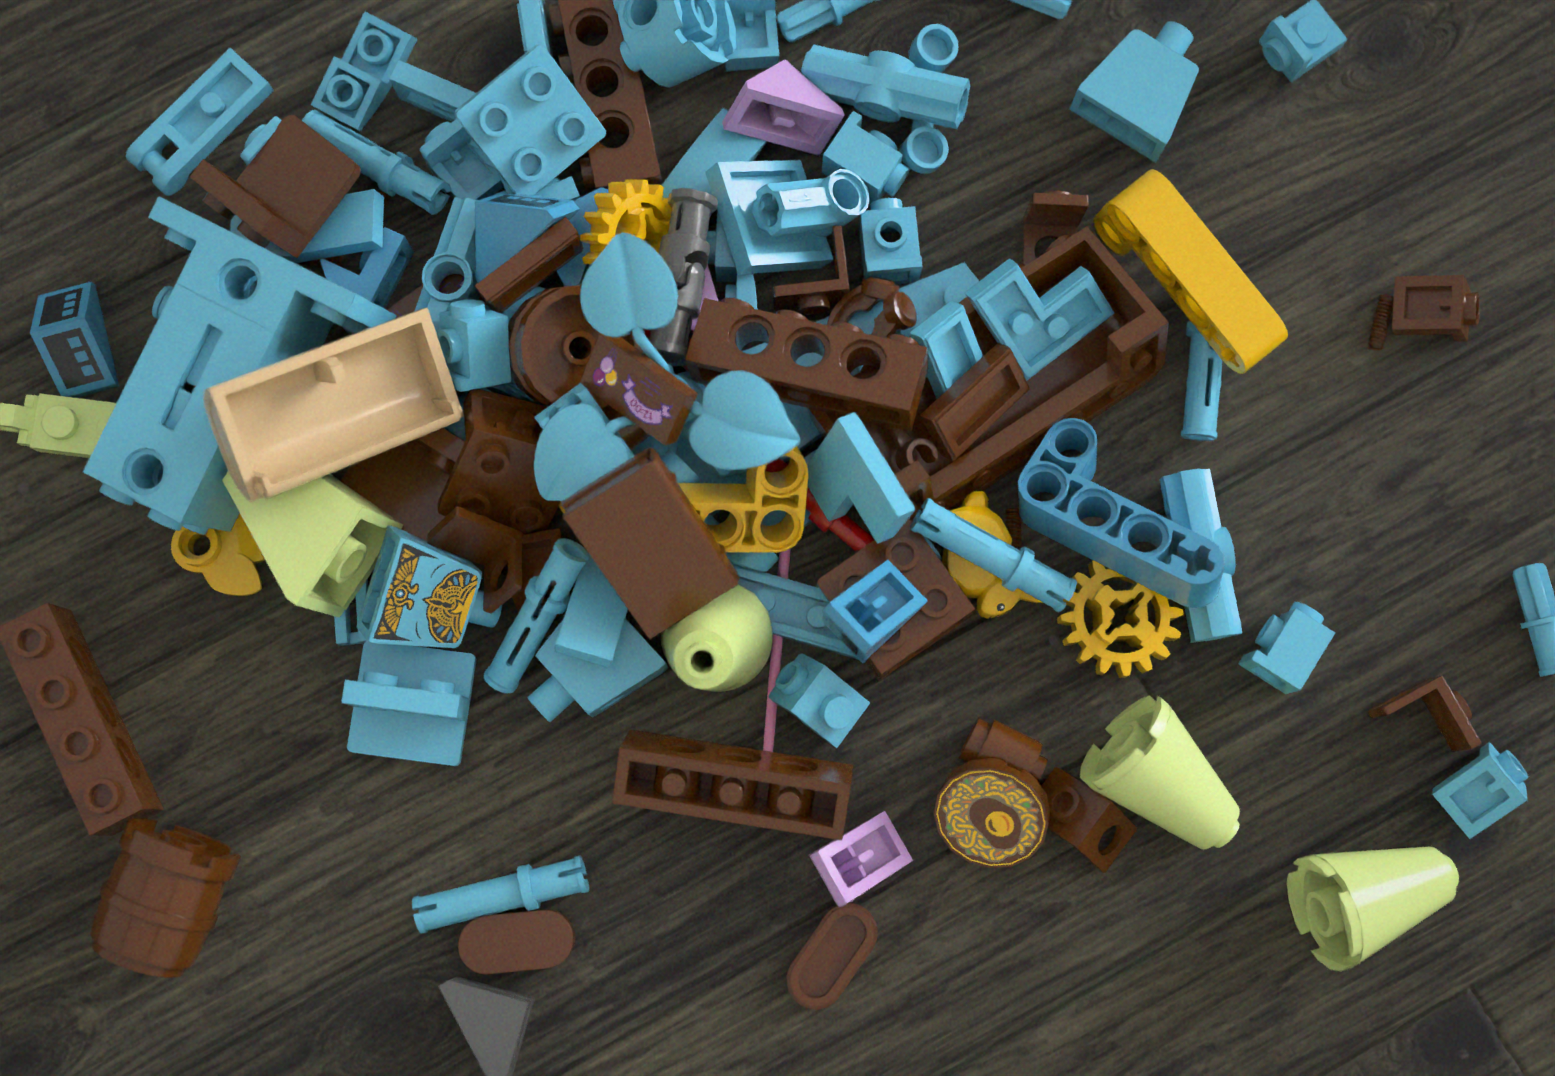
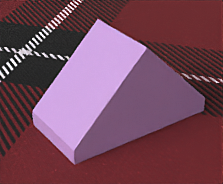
(784, 110)
(861, 858)

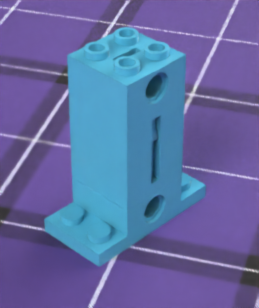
(224, 319)

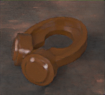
(897, 306)

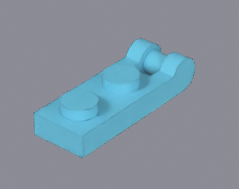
(199, 121)

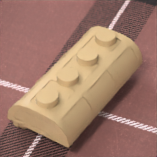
(332, 406)

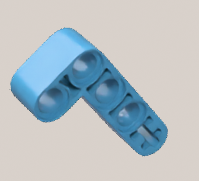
(1125, 521)

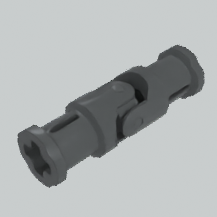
(687, 257)

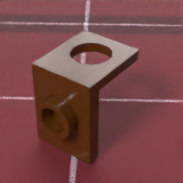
(1051, 216)
(816, 296)
(484, 543)
(1444, 705)
(1083, 816)

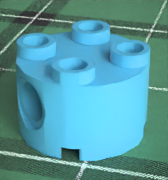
(675, 37)

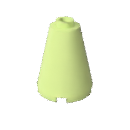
(720, 642)
(1162, 775)
(1367, 898)

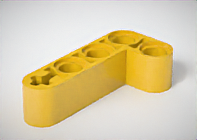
(1192, 269)
(750, 504)

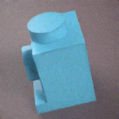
(868, 155)
(890, 260)
(475, 345)
(1289, 648)

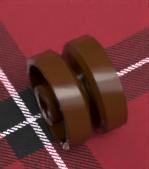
(541, 342)

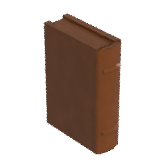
(650, 542)

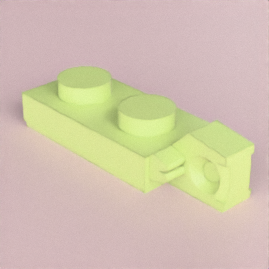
(57, 423)

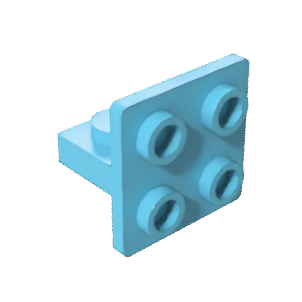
(529, 122)
(410, 703)

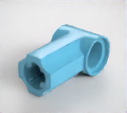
(811, 204)

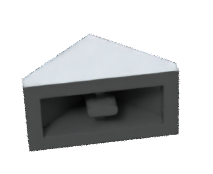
(490, 1020)

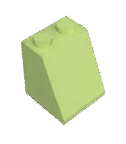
(316, 540)

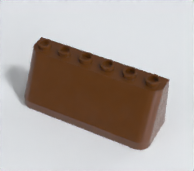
(1078, 384)

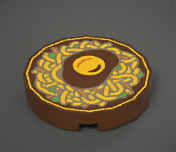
(992, 813)

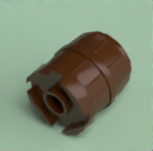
(161, 898)

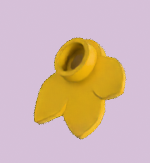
(228, 562)

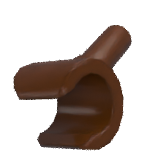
(905, 447)

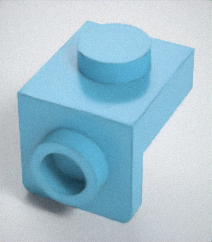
(454, 161)
(818, 698)

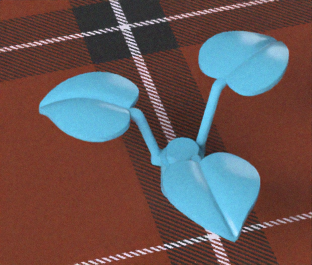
(738, 413)

